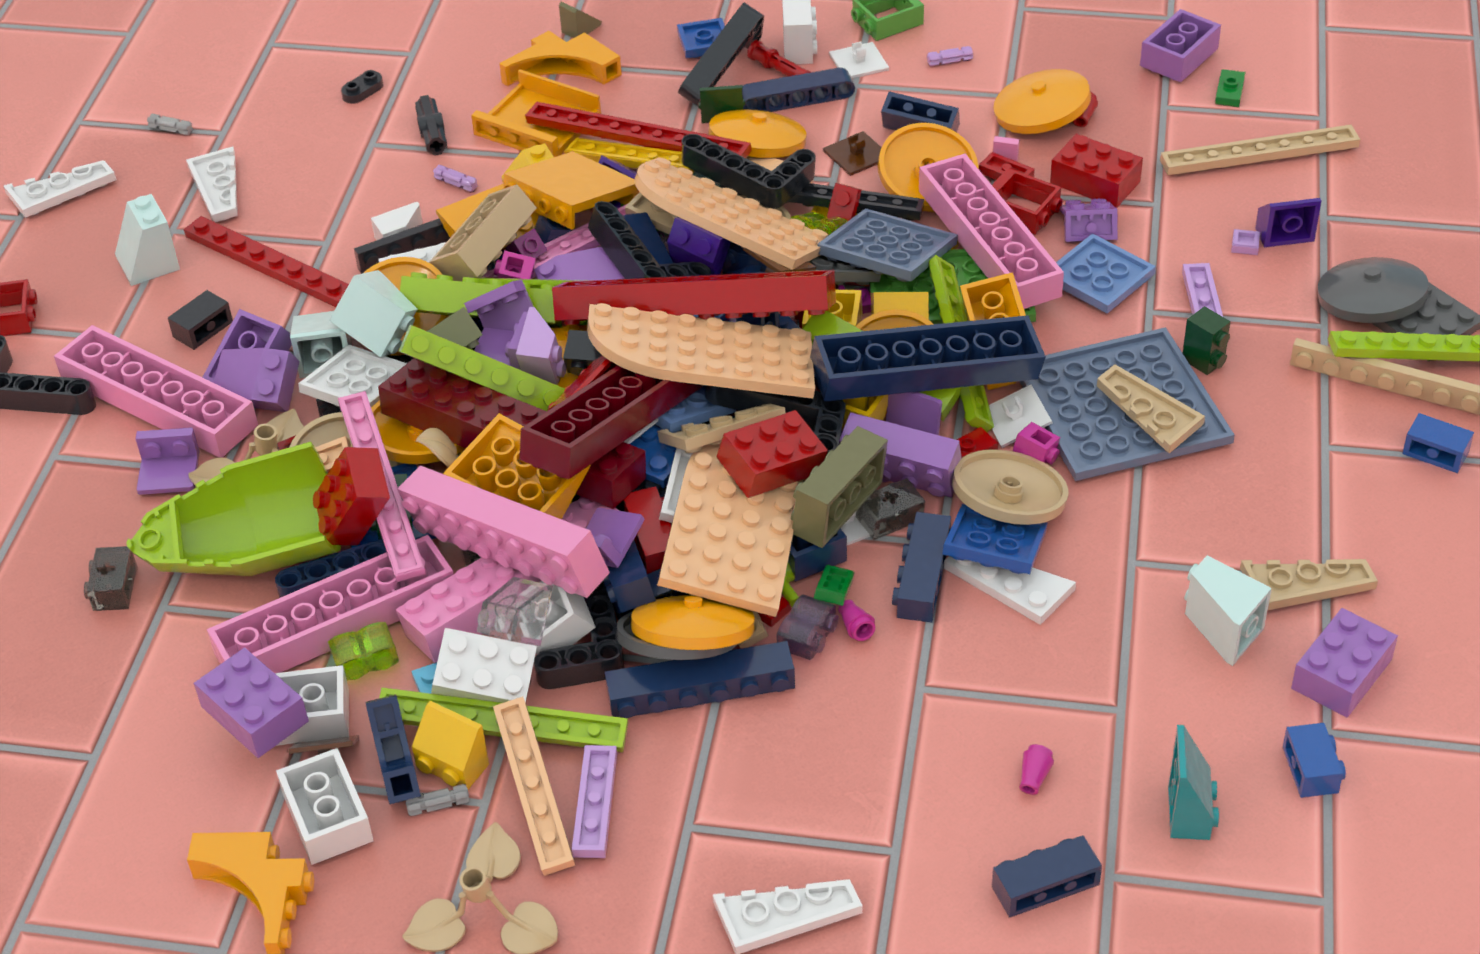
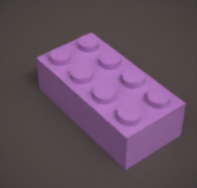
(913, 454)

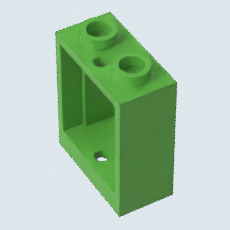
(909, 15)

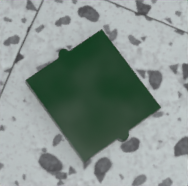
(719, 100)

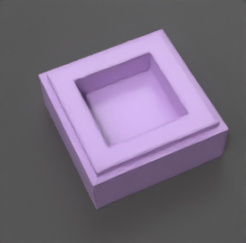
(1245, 242)

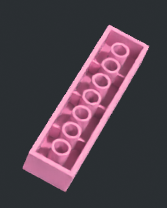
(990, 228)
(157, 390)
(504, 531)
(460, 597)
(304, 621)

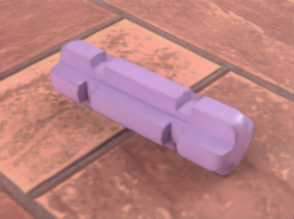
(949, 56)
(455, 178)

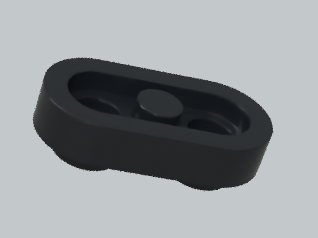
(362, 87)

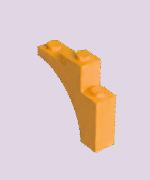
(553, 55)
(254, 868)

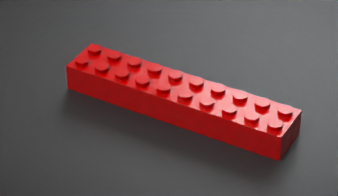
(701, 295)

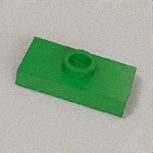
(1230, 88)
(834, 585)

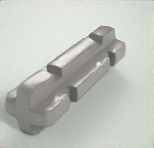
(169, 124)
(438, 800)

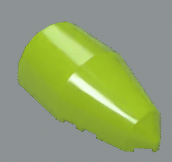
(242, 520)

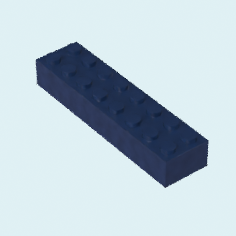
(926, 357)

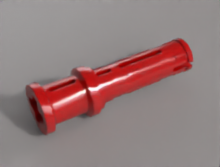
(771, 59)

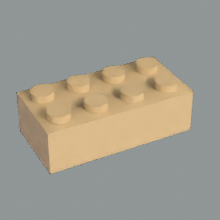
(484, 234)

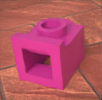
(515, 266)
(1037, 443)

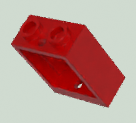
(1034, 190)
(12, 294)

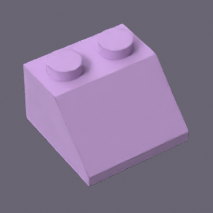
(539, 350)

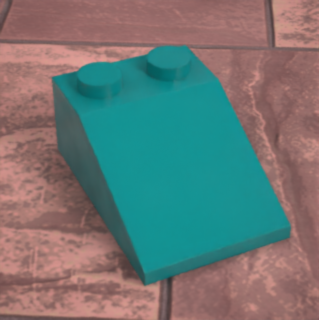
(1190, 791)

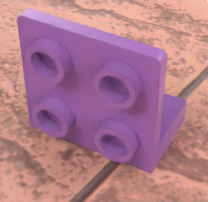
(1084, 219)
(501, 306)
(501, 343)
(915, 411)
(166, 460)
(614, 533)

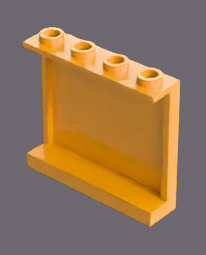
(507, 119)
(570, 185)

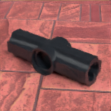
(431, 125)

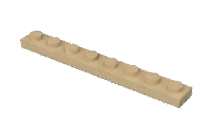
(1259, 149)
(1388, 376)

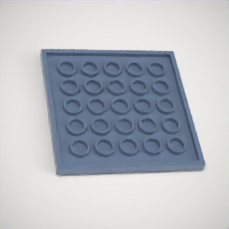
(1099, 434)

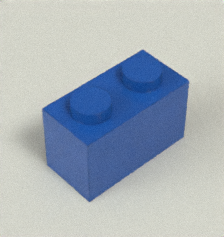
(1438, 443)
(1313, 760)

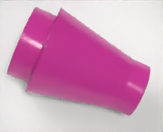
(857, 622)
(1035, 767)

